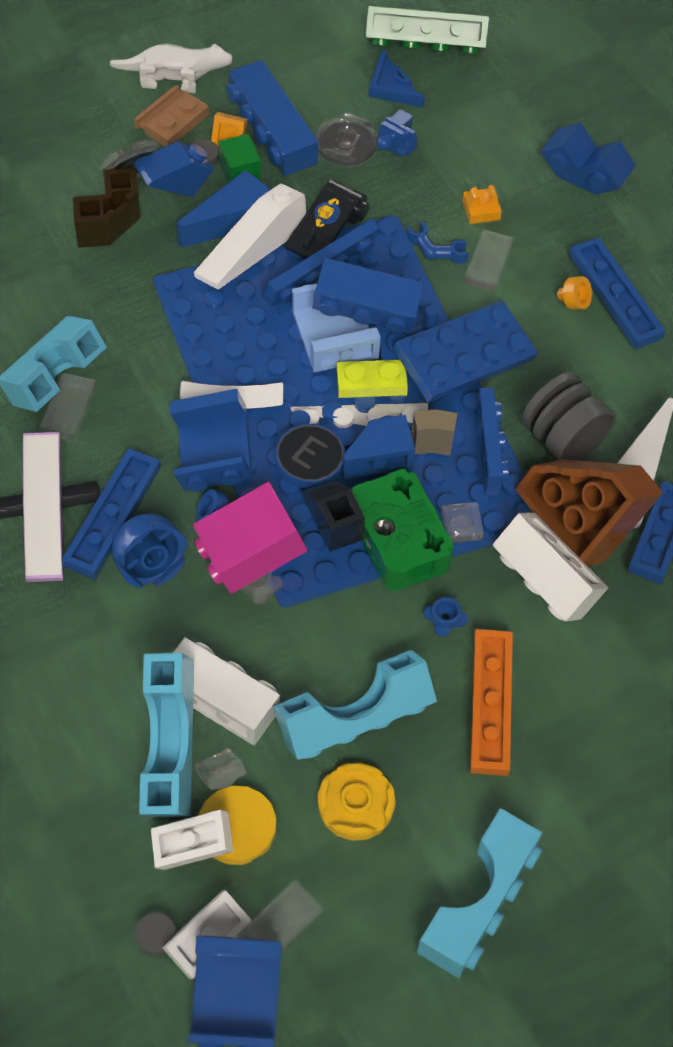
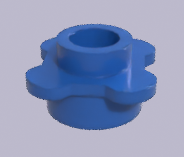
(448, 606)

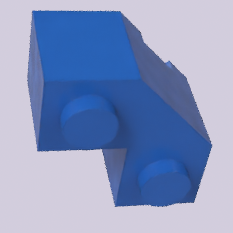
(582, 163)

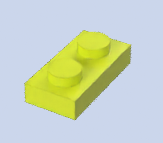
(371, 378)

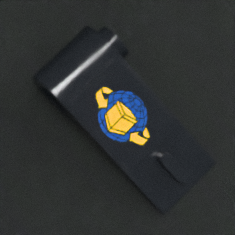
(326, 218)

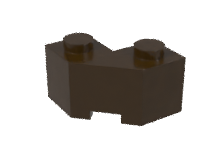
(105, 217)

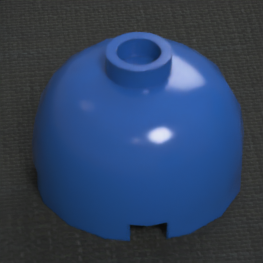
(148, 550)

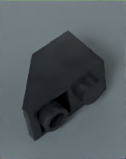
(335, 514)

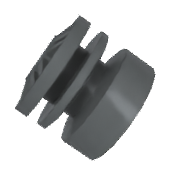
(568, 418)

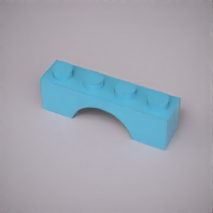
(399, 689)
(168, 771)
(456, 933)

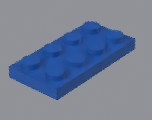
(465, 351)

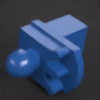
(397, 135)

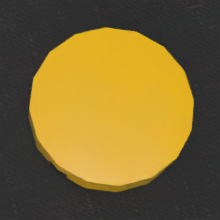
(356, 801)
(250, 820)

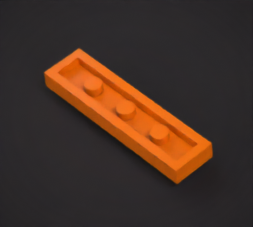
(491, 703)

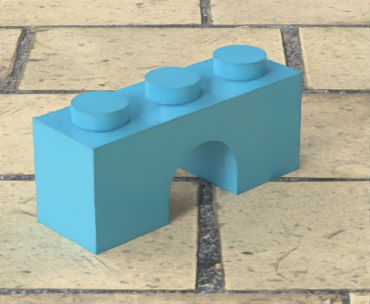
(31, 378)

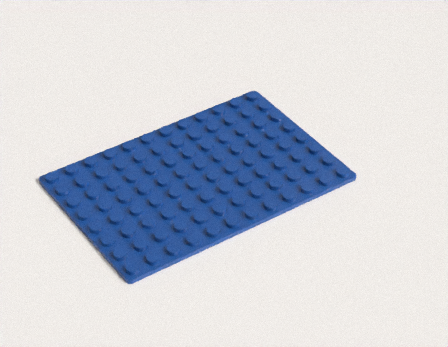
(242, 341)

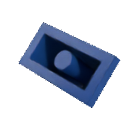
(176, 168)
(380, 448)

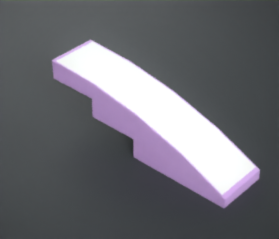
(42, 507)

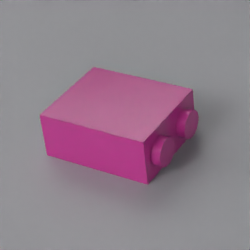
(248, 538)

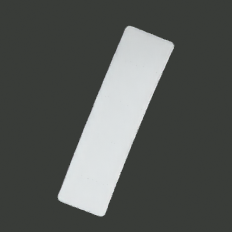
(254, 396)

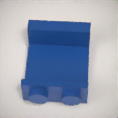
(212, 440)
(235, 992)

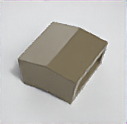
(433, 431)

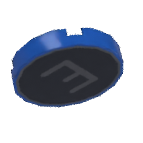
(309, 455)

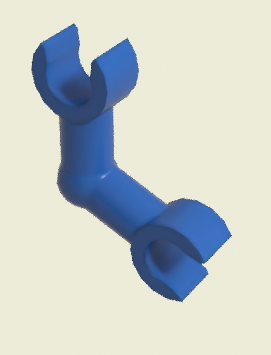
(438, 252)

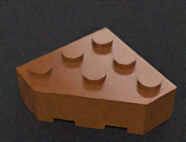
(589, 503)

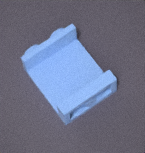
(331, 337)

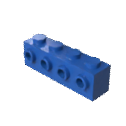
(273, 118)

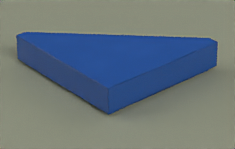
(393, 84)

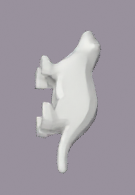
(174, 63)

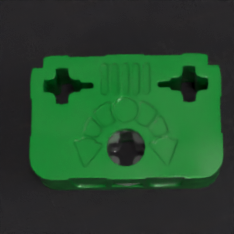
(402, 530)

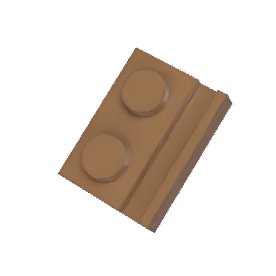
(172, 116)

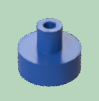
(210, 502)

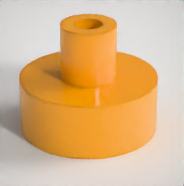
(576, 293)

